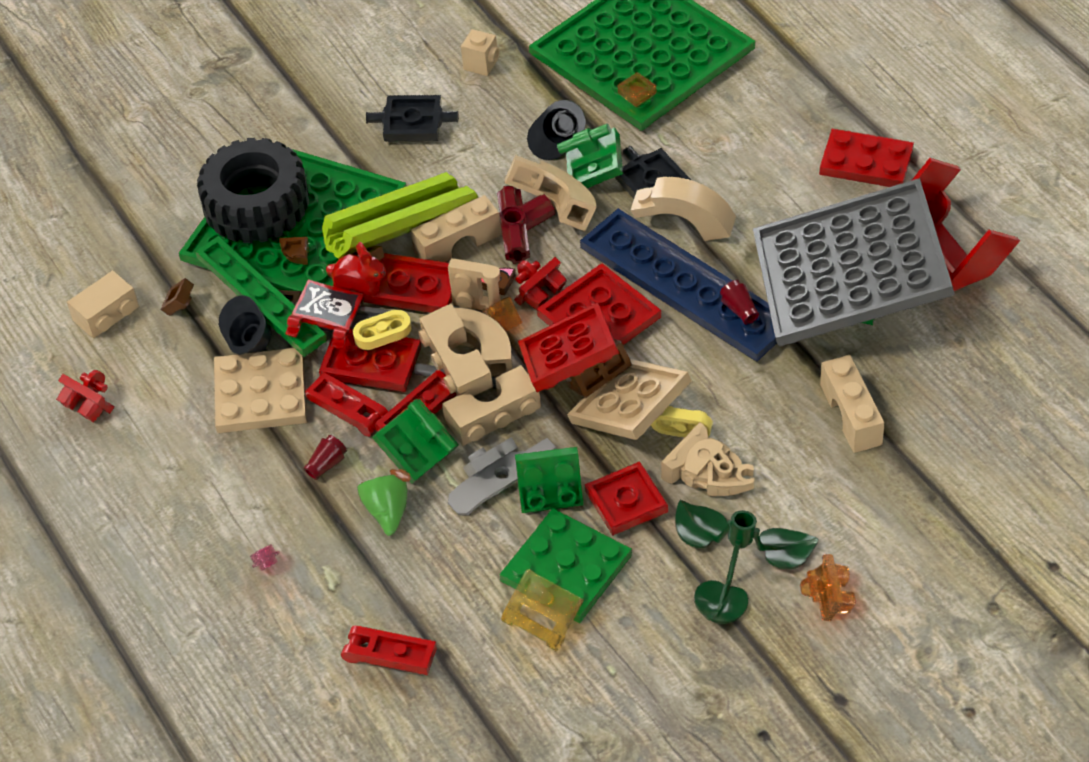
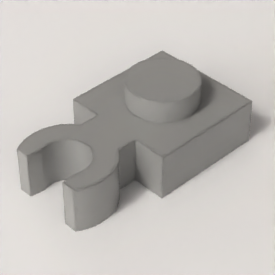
(482, 459)

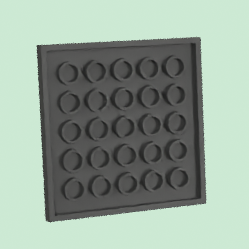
(851, 262)

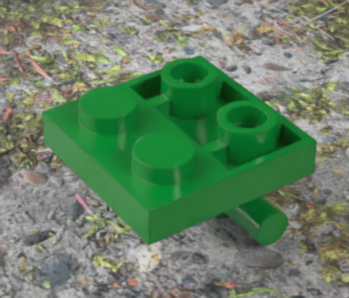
(593, 155)
(415, 440)
(549, 479)

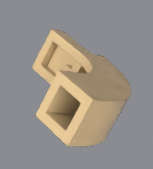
(567, 195)
(689, 200)
(489, 339)

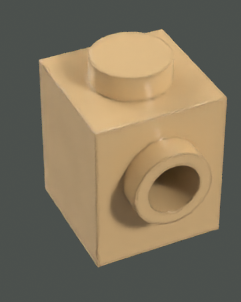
(479, 52)

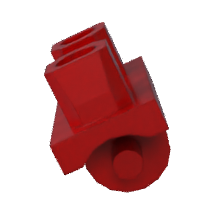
(531, 289)
(74, 391)

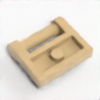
(467, 284)

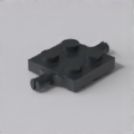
(412, 118)
(646, 168)

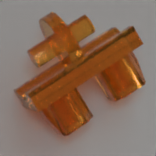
(824, 587)

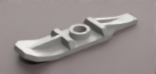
(485, 484)

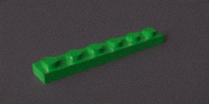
(247, 281)

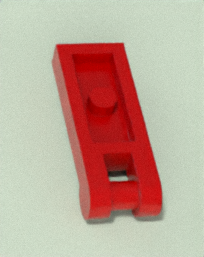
(346, 403)
(389, 650)

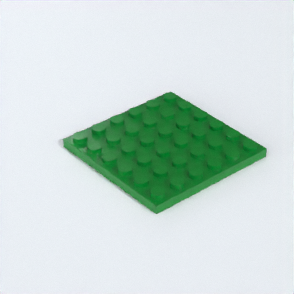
(664, 40)
(330, 189)

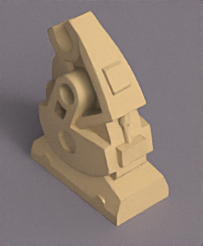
(707, 465)

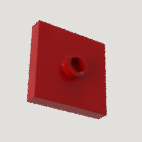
(626, 498)

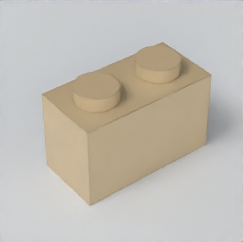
(103, 304)

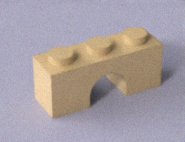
(474, 219)
(464, 372)
(860, 416)
(474, 419)

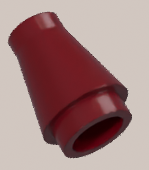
(738, 299)
(326, 455)

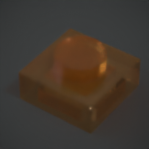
(636, 89)
(504, 313)

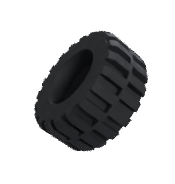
(249, 165)

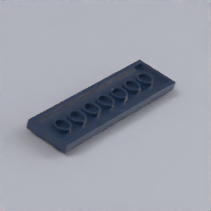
(678, 281)

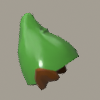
(386, 498)

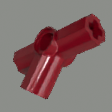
(518, 219)

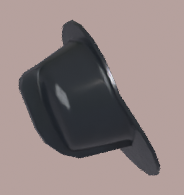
(553, 127)
(244, 326)

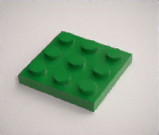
(569, 557)

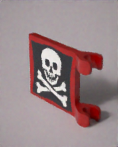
(326, 308)

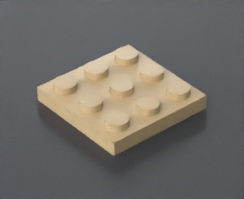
(259, 390)
(631, 400)

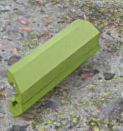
(393, 214)

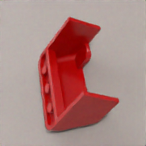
(985, 255)

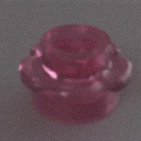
(264, 557)

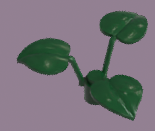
(702, 525)

